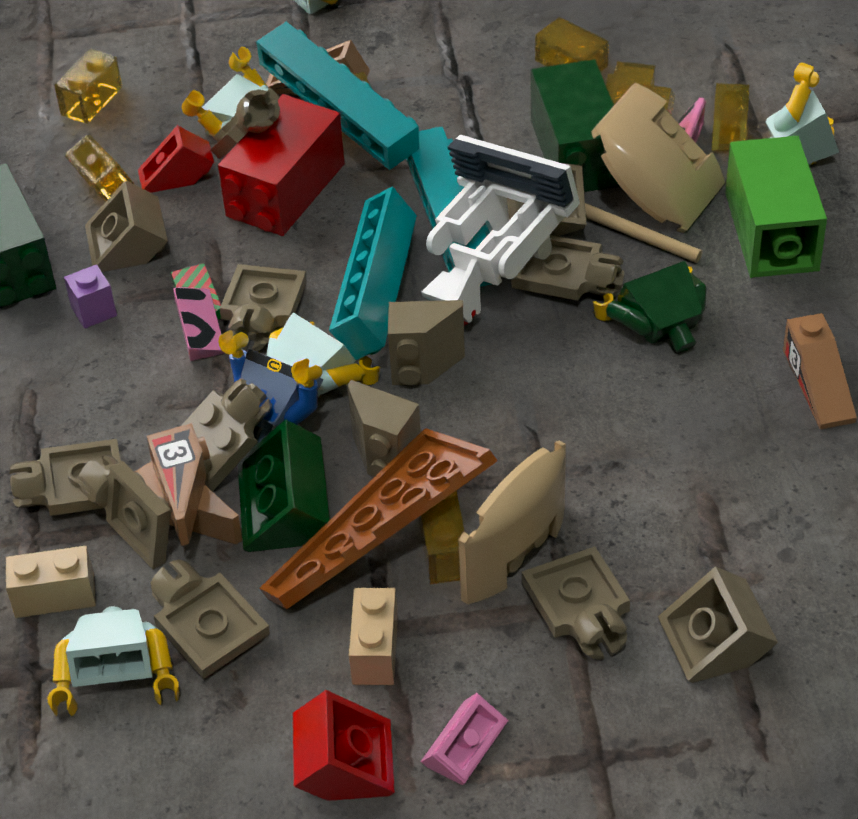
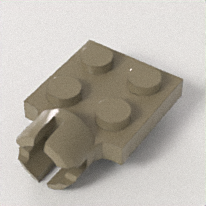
(253, 114)
(572, 270)
(261, 301)
(228, 427)
(55, 478)
(129, 506)
(580, 600)
(205, 617)

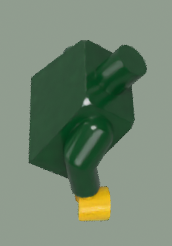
(659, 305)

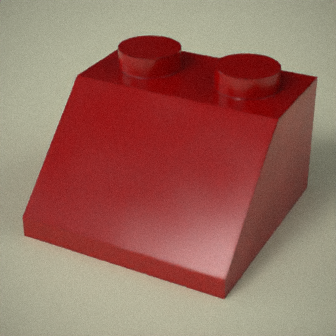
(341, 750)

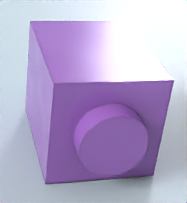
(90, 296)

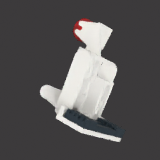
(489, 178)

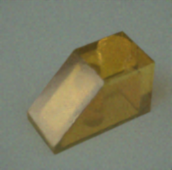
(729, 115)

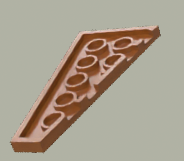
(401, 492)

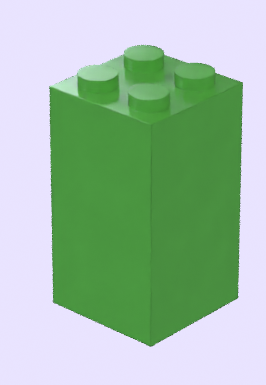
(775, 206)

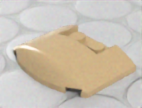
(657, 159)
(513, 522)

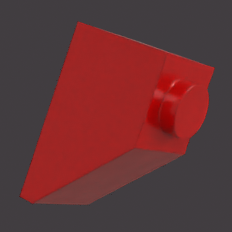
(176, 162)

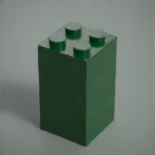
(564, 110)
(23, 249)

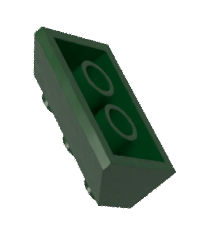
(282, 489)

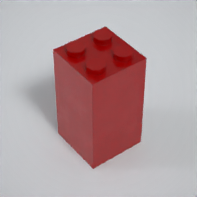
(282, 171)

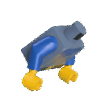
(288, 387)

